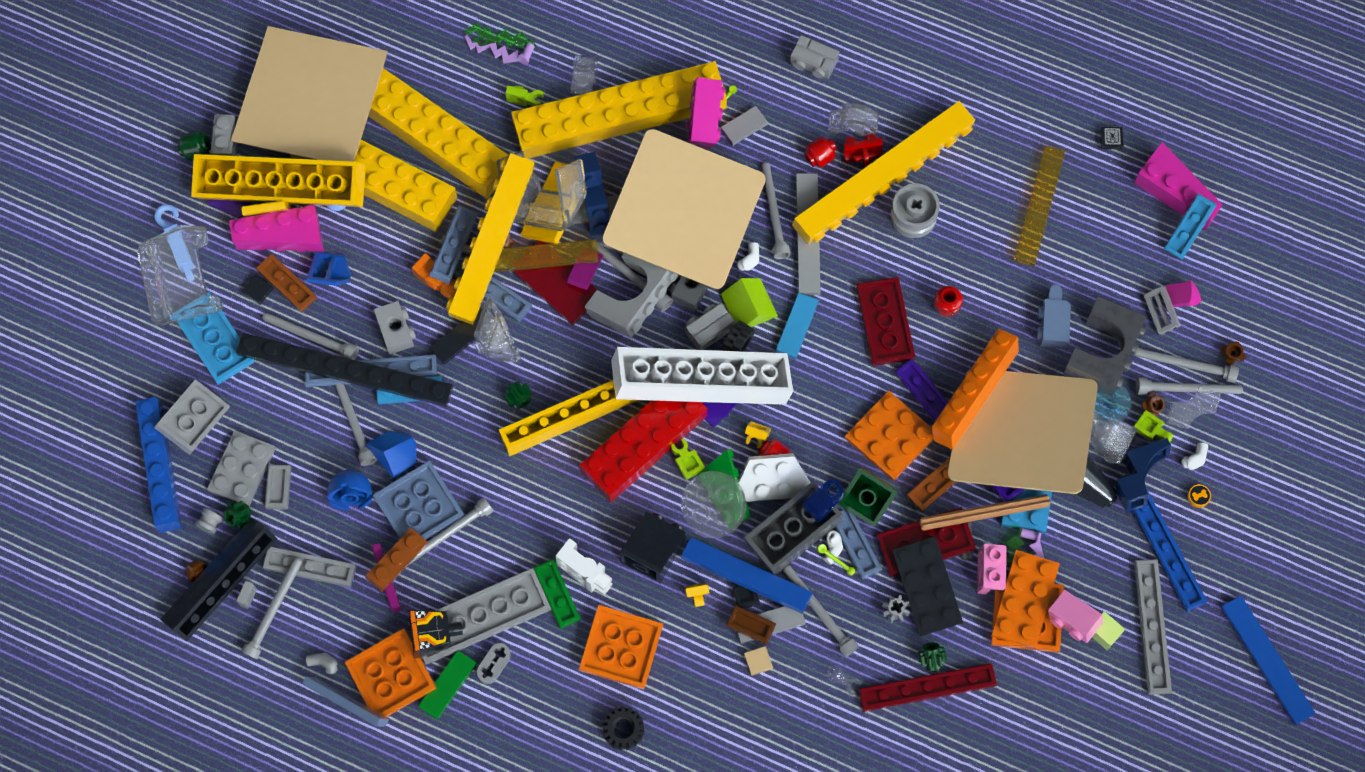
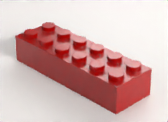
(640, 444)

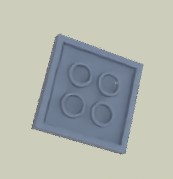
(419, 502)

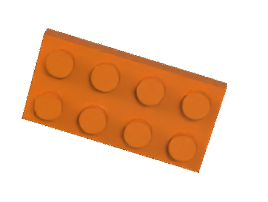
(1025, 599)

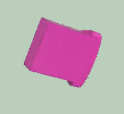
(1183, 294)

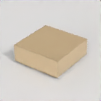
(758, 661)

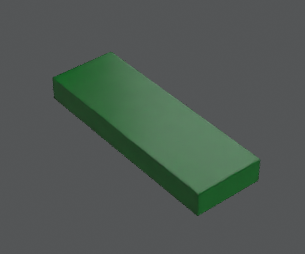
(557, 594)
(447, 685)

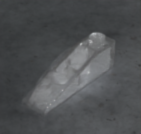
(493, 335)
(1111, 438)

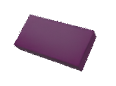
(583, 273)

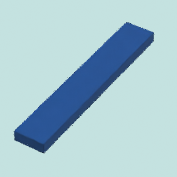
(1169, 556)
(746, 575)
(1268, 660)

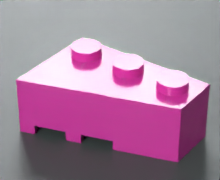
(705, 112)

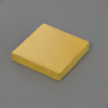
(258, 209)

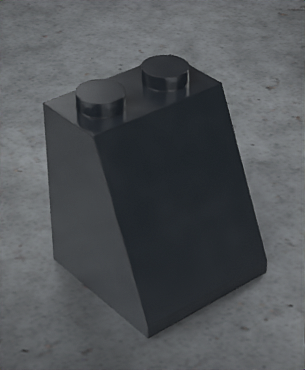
(653, 546)

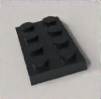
(927, 586)

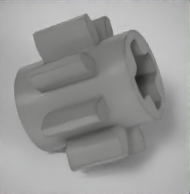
(893, 615)

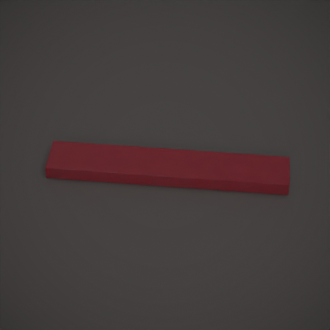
(927, 687)

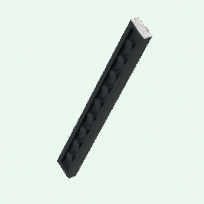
(345, 369)

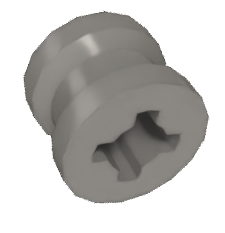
(208, 521)

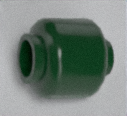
(192, 144)

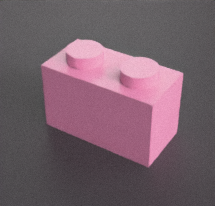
(1075, 617)

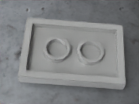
(192, 417)
(241, 468)

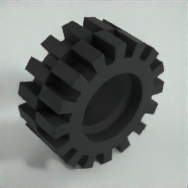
(738, 338)
(623, 742)

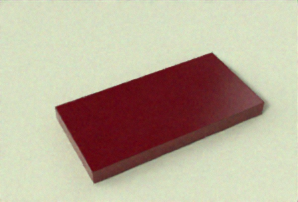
(552, 287)
(885, 321)
(951, 539)

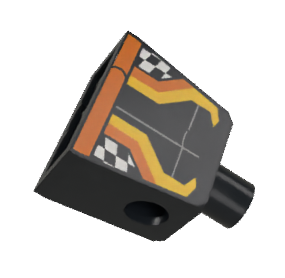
(431, 631)

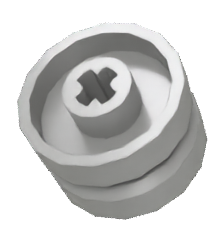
(915, 210)

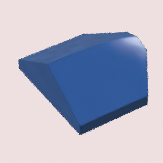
(329, 269)
(394, 451)

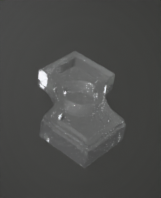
(1183, 413)

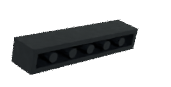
(219, 579)

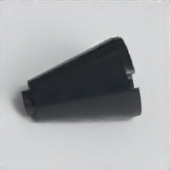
(1096, 486)

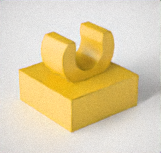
(757, 431)
(697, 592)

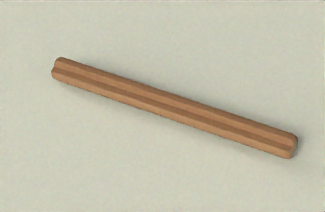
(984, 512)

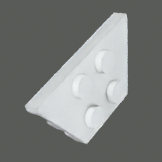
(772, 477)

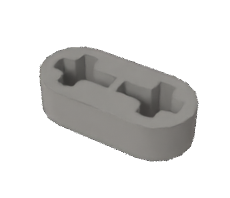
(497, 666)

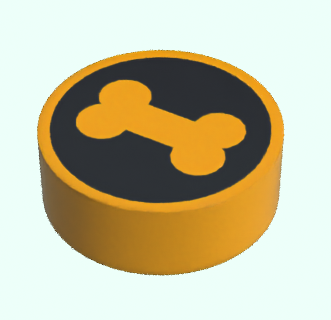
(1199, 496)

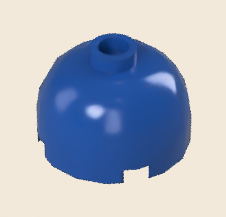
(349, 489)

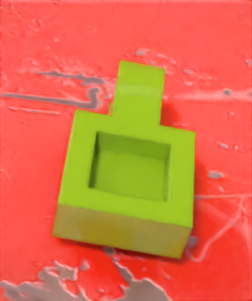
(520, 96)
(1151, 426)

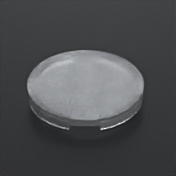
(713, 504)

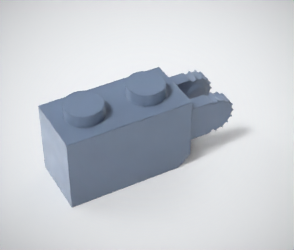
(1054, 320)

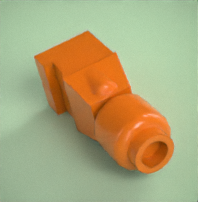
(422, 270)

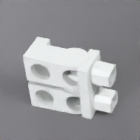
(583, 568)

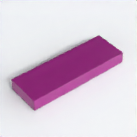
(390, 590)

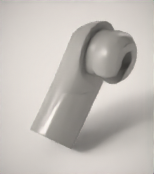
(324, 660)

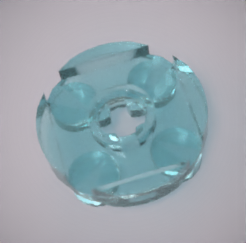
(1121, 406)

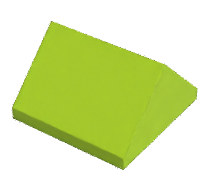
(749, 302)

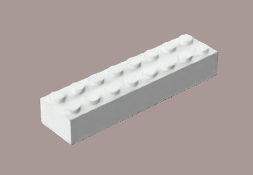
(701, 375)

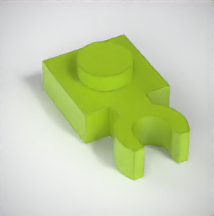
(688, 462)

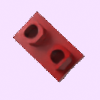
(862, 150)

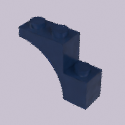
(595, 200)
(1139, 461)

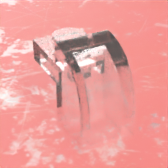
(584, 74)
(854, 117)

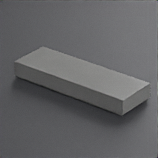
(783, 617)

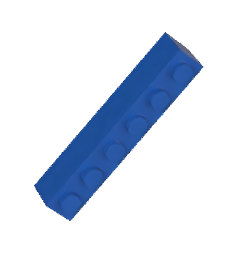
(158, 466)

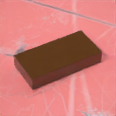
(750, 625)

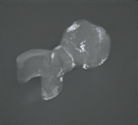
(838, 676)

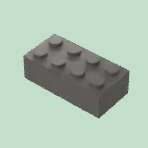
(789, 532)

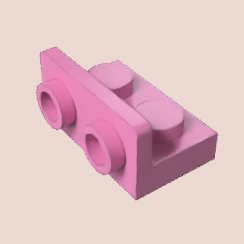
(991, 568)

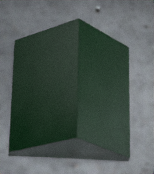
(868, 496)

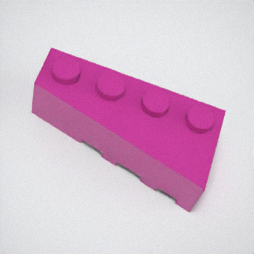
(1173, 182)
(279, 231)

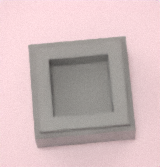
(246, 595)

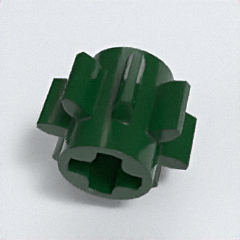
(518, 395)
(237, 514)
(932, 656)

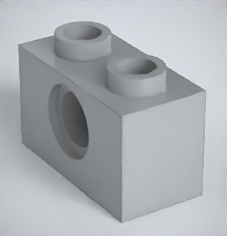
(395, 339)

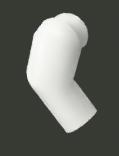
(751, 259)
(1197, 459)
(834, 545)

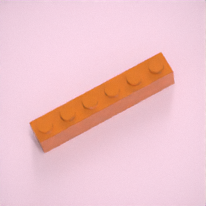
(975, 389)

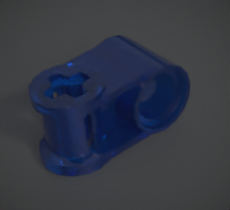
(822, 502)

